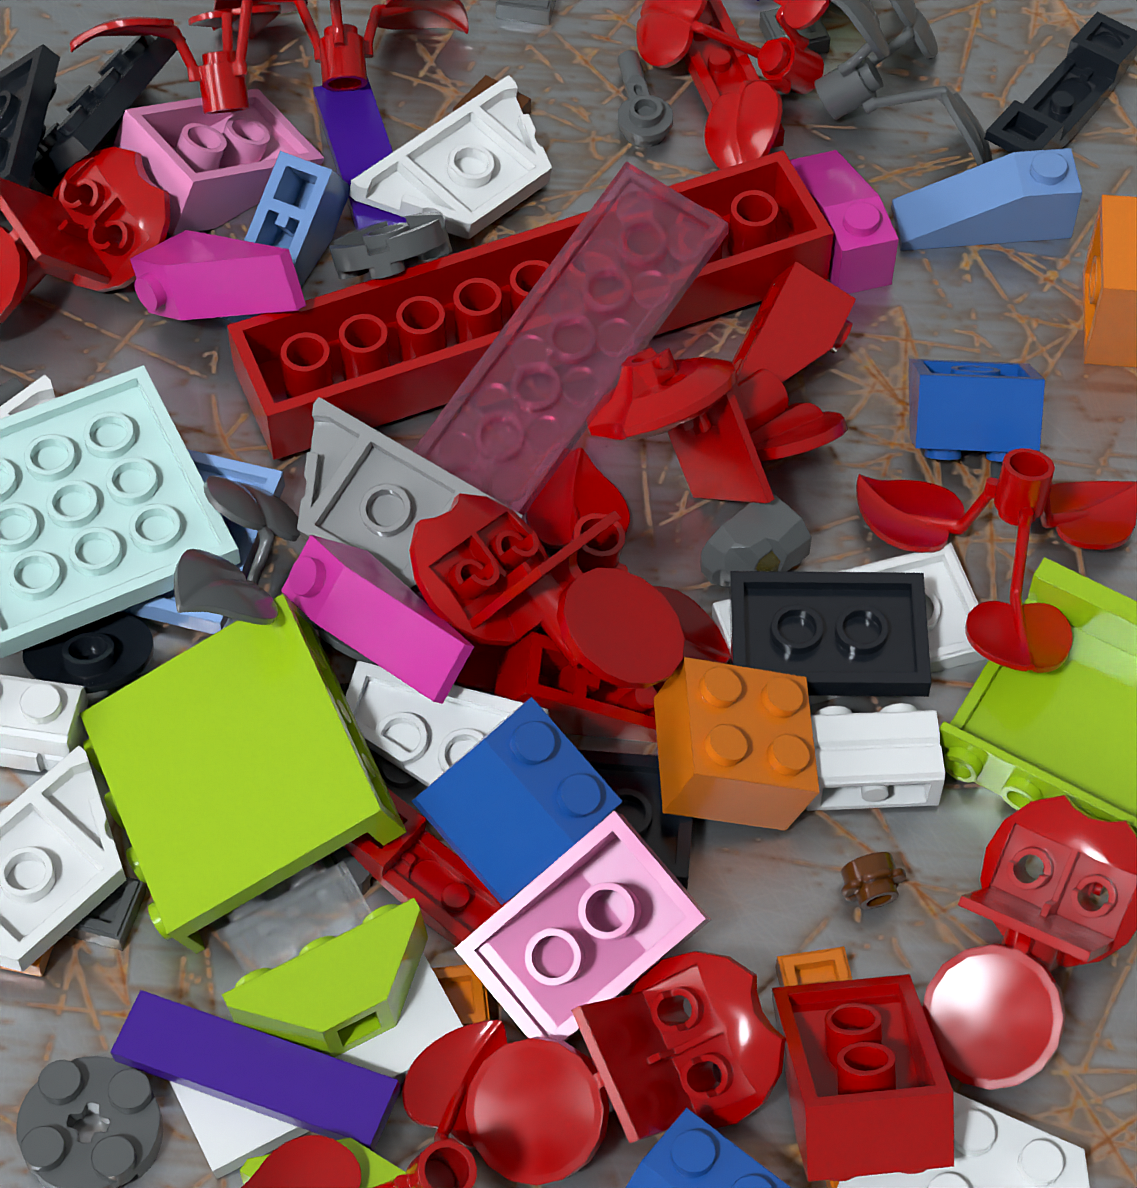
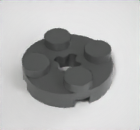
(384, 247)
(69, 1093)

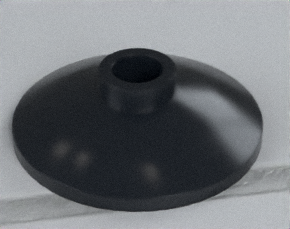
(93, 655)

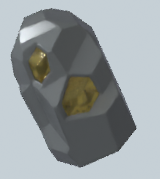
(756, 540)

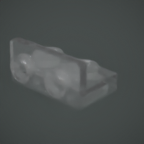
(277, 930)

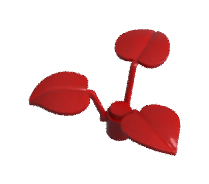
(345, 51)
(222, 72)
(744, 122)
(564, 510)
(1085, 514)
(432, 1097)

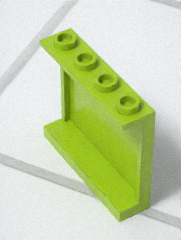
(1060, 728)
(235, 770)

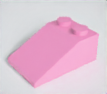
(211, 161)
(582, 930)

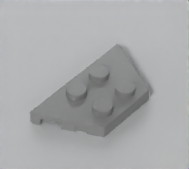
(371, 490)

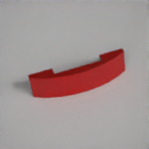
(427, 870)

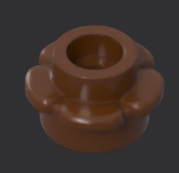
(872, 880)

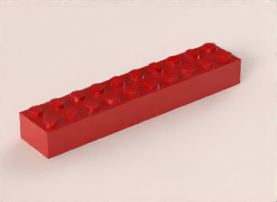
(420, 333)

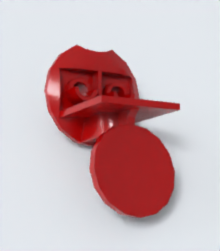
(84, 232)
(712, 420)
(498, 585)
(997, 1004)
(546, 1106)

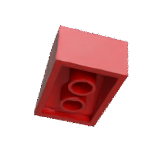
(864, 1079)

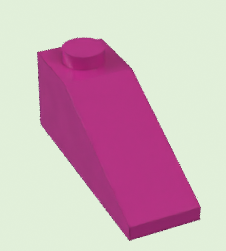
(863, 233)
(215, 277)
(377, 615)

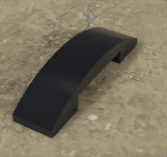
(1072, 92)

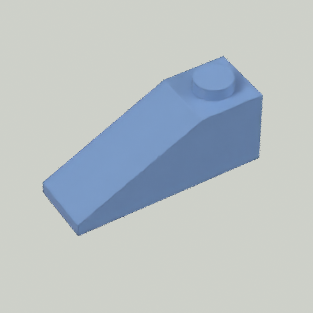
(995, 203)
(298, 213)

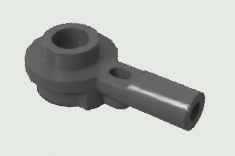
(642, 117)

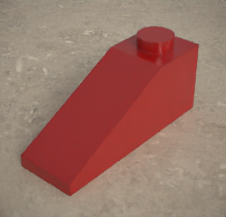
(794, 324)
(573, 695)

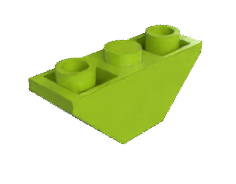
(337, 986)

